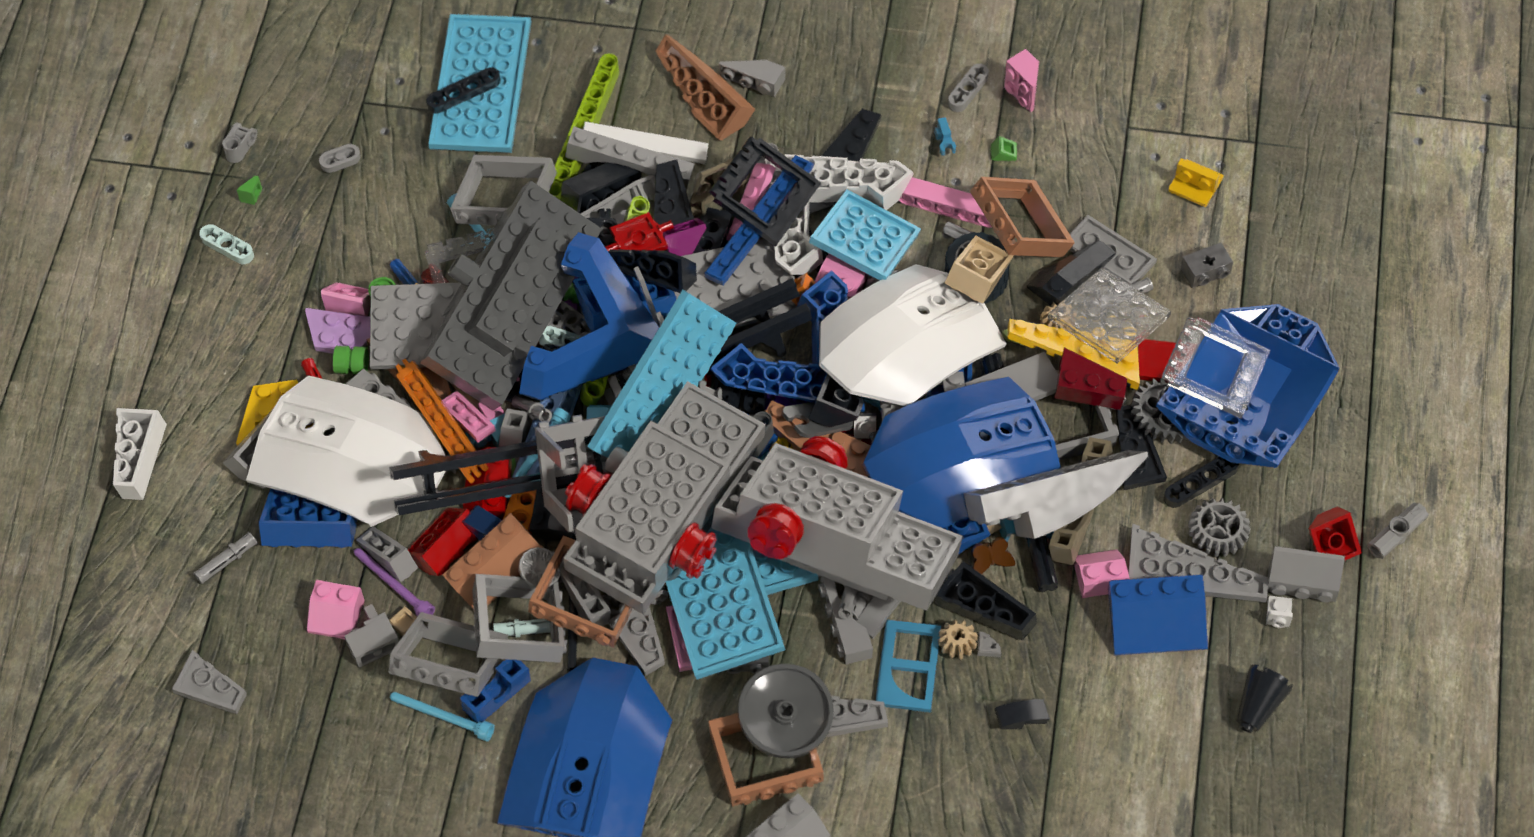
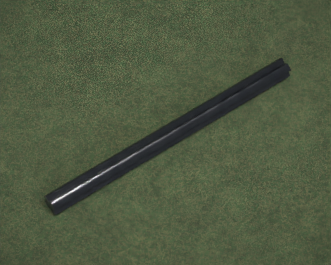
(1039, 546)

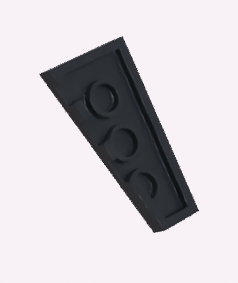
(856, 137)

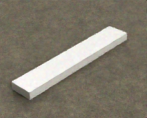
(679, 148)

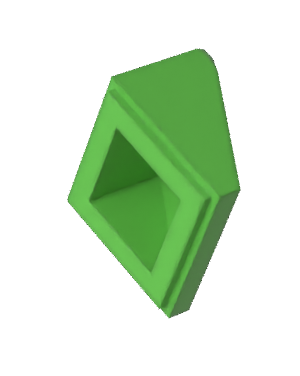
(1003, 150)
(250, 191)

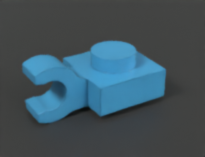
(943, 134)

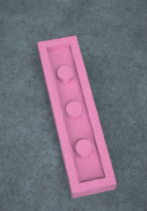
(755, 190)

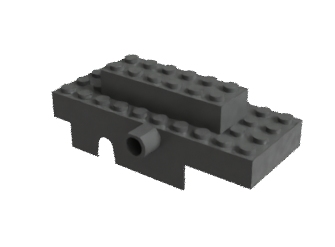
(506, 296)

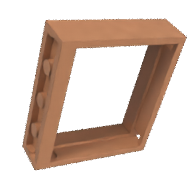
(1056, 240)
(565, 619)
(765, 789)

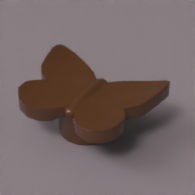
(990, 554)

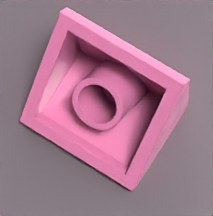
(346, 299)

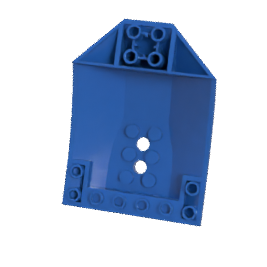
(1283, 400)
(937, 451)
(595, 714)

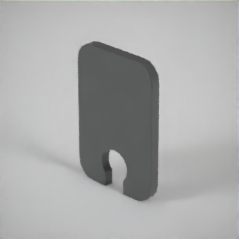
(811, 428)

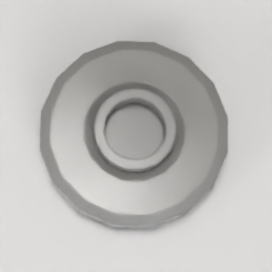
(534, 564)

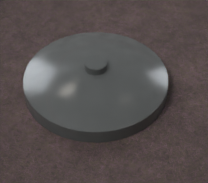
(785, 711)

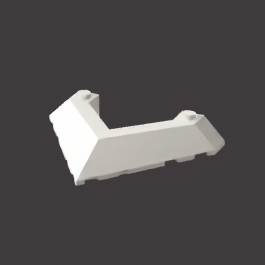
(870, 179)

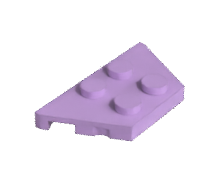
(337, 328)

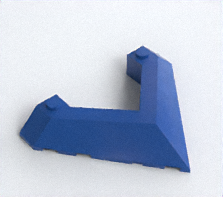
(603, 350)
(787, 378)

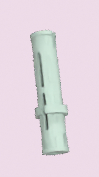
(523, 627)

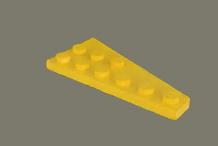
(1055, 340)

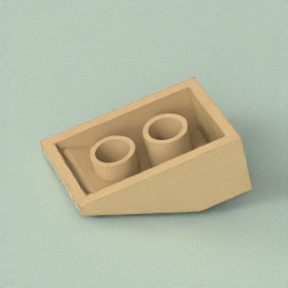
(978, 269)

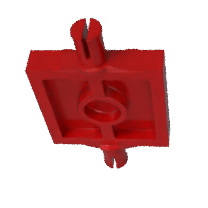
(640, 234)

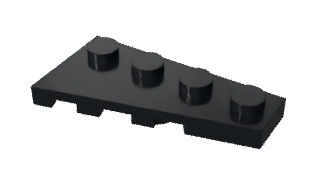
(1134, 439)

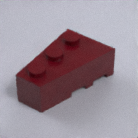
(1089, 382)

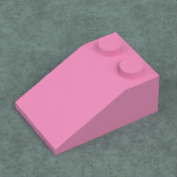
(851, 276)

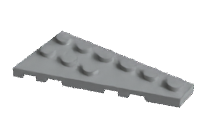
(1158, 557)

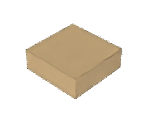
(402, 620)

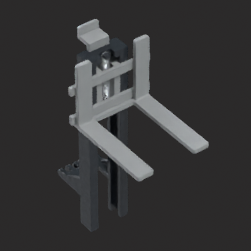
(756, 306)
(560, 453)

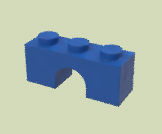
(509, 679)

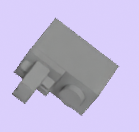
(373, 639)

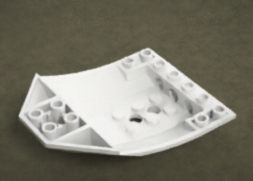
(892, 352)
(353, 463)

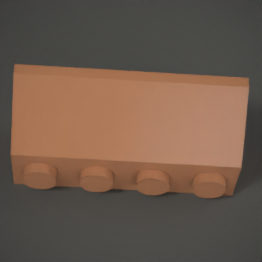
(493, 555)

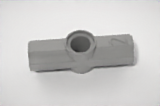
(1405, 522)

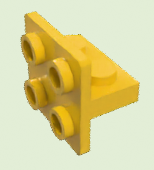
(1195, 182)

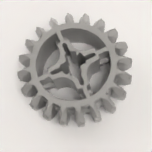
(1221, 519)

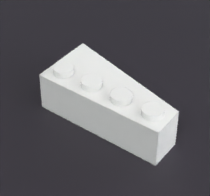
(136, 450)

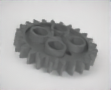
(1145, 411)

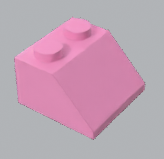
(1097, 570)
(334, 609)

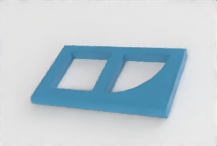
(887, 689)

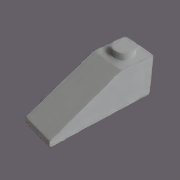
(388, 553)
(585, 598)

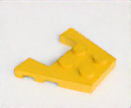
(261, 402)

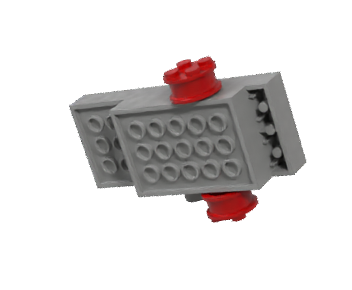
(659, 498)
(836, 523)

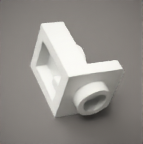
(864, 425)
(1279, 611)

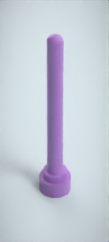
(419, 606)

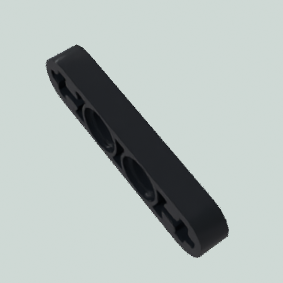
(465, 92)
(1202, 481)

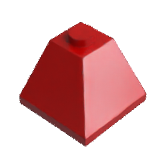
(1335, 533)

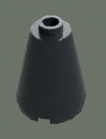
(1261, 697)

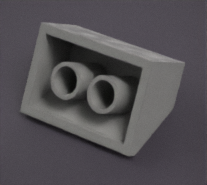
(1305, 574)
(792, 820)

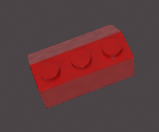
(496, 471)
(442, 542)

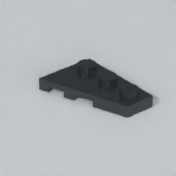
(670, 195)

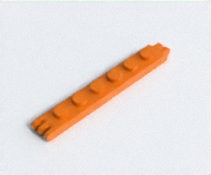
(437, 414)

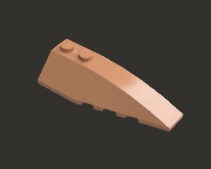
(708, 94)

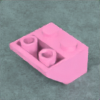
(1022, 78)

